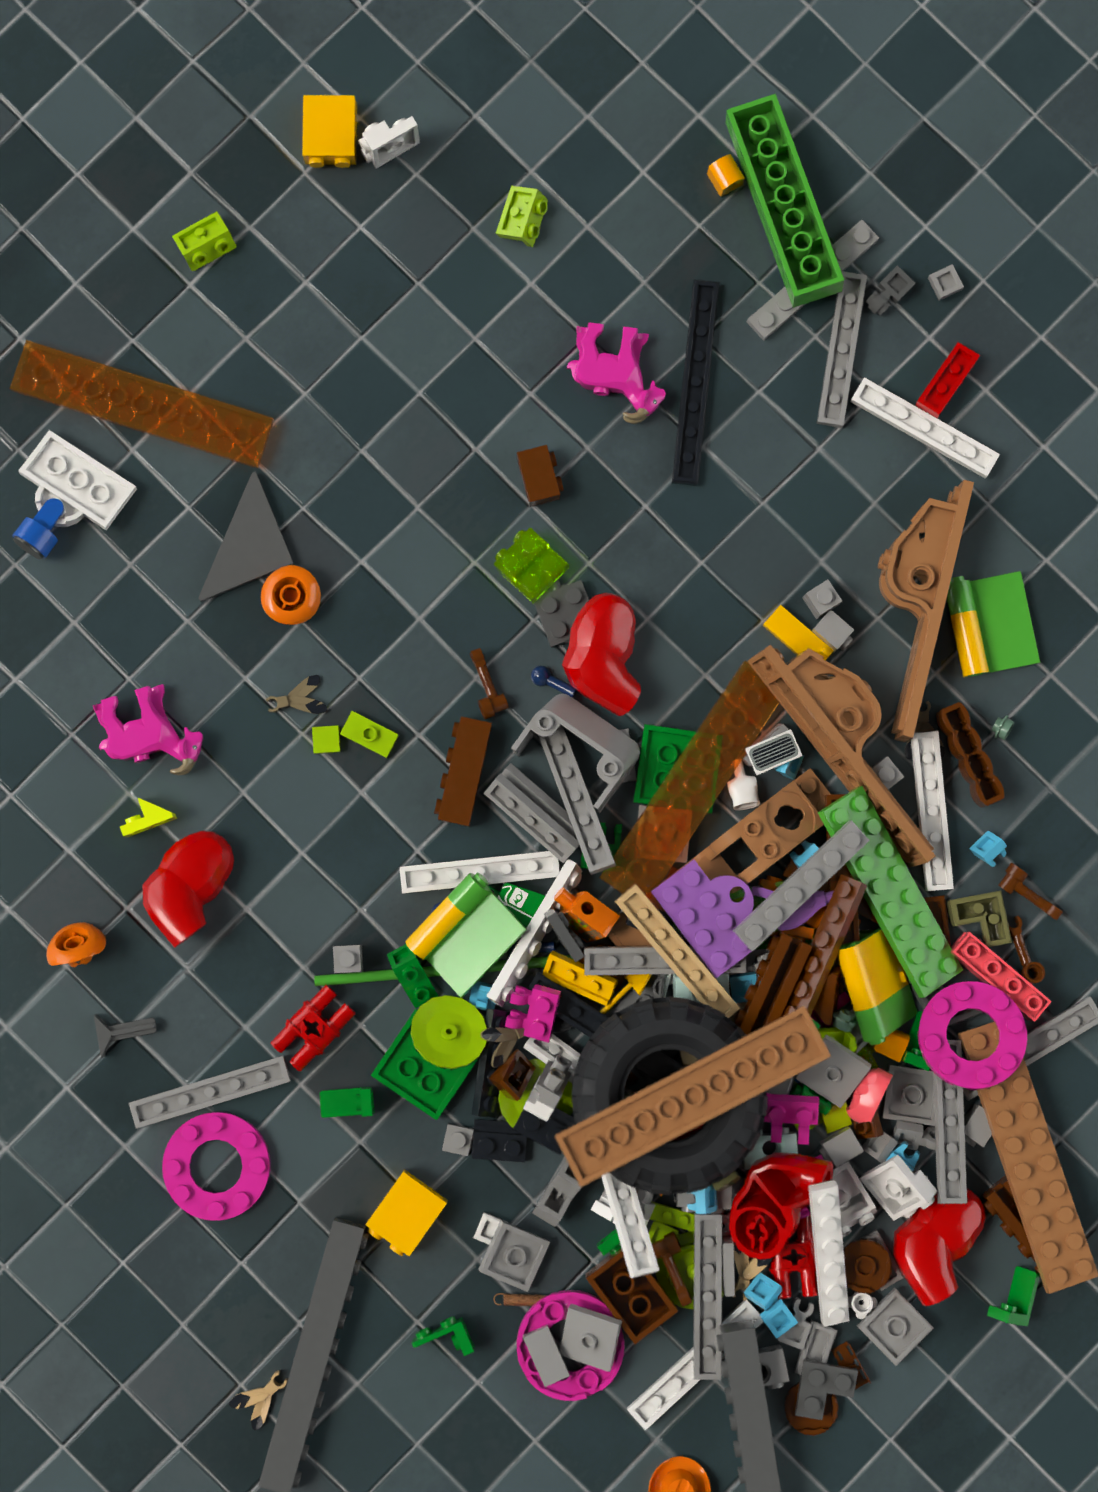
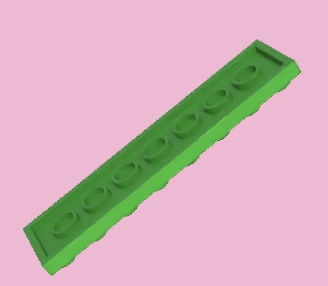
(894, 896)

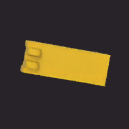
(795, 634)
(571, 976)

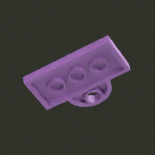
(707, 914)

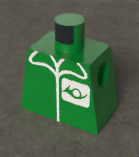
(519, 901)

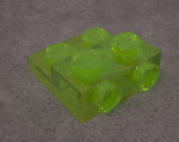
(530, 564)

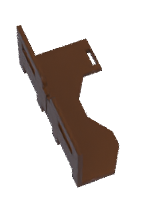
(848, 1360)

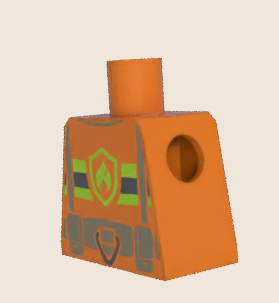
(586, 914)

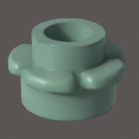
(1003, 727)
(844, 1020)

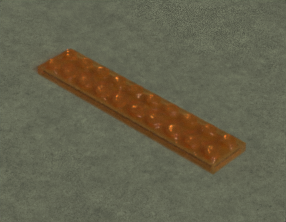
(142, 404)
(692, 784)

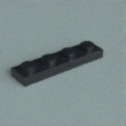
(486, 1093)

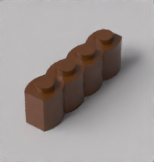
(967, 748)

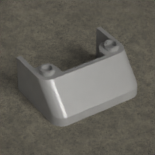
(618, 749)

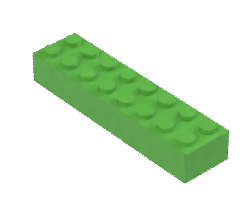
(784, 200)

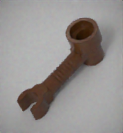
(493, 702)
(1014, 882)
(1036, 968)
(666, 1249)

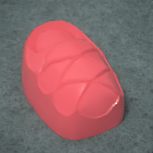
(868, 1095)

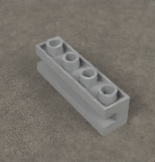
(534, 811)

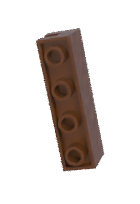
(464, 771)
(774, 984)
(1001, 1202)

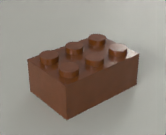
(635, 1301)

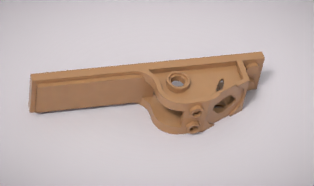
(933, 564)
(837, 720)
(761, 836)

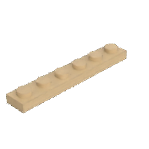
(675, 951)

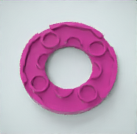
(945, 1062)
(254, 1160)
(582, 1381)

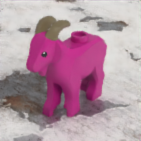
(615, 373)
(147, 735)

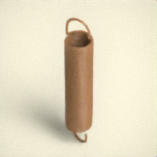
(519, 1299)

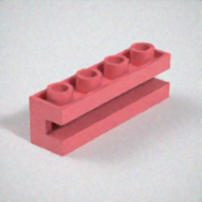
(996, 972)

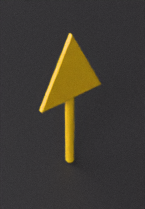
(637, 981)

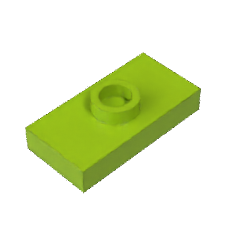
(369, 734)

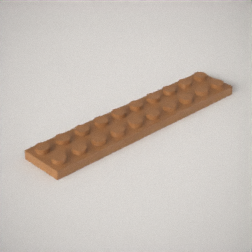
(692, 1096)
(1032, 1169)

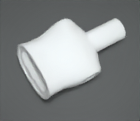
(743, 790)

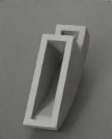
(557, 1194)

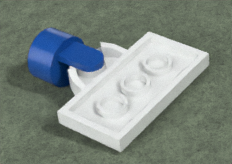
(68, 490)

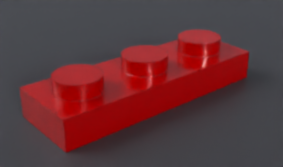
(947, 380)

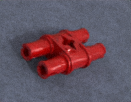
(314, 1042)
(805, 1263)

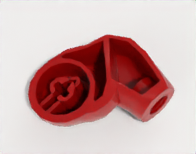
(598, 651)
(185, 881)
(771, 1200)
(933, 1241)

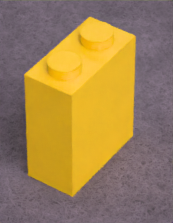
(329, 130)
(406, 1213)

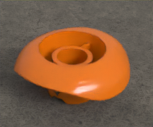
(290, 595)
(75, 944)
(679, 1475)

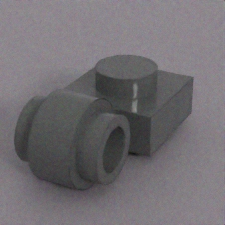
(893, 287)

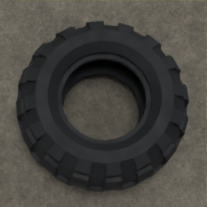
(625, 1040)

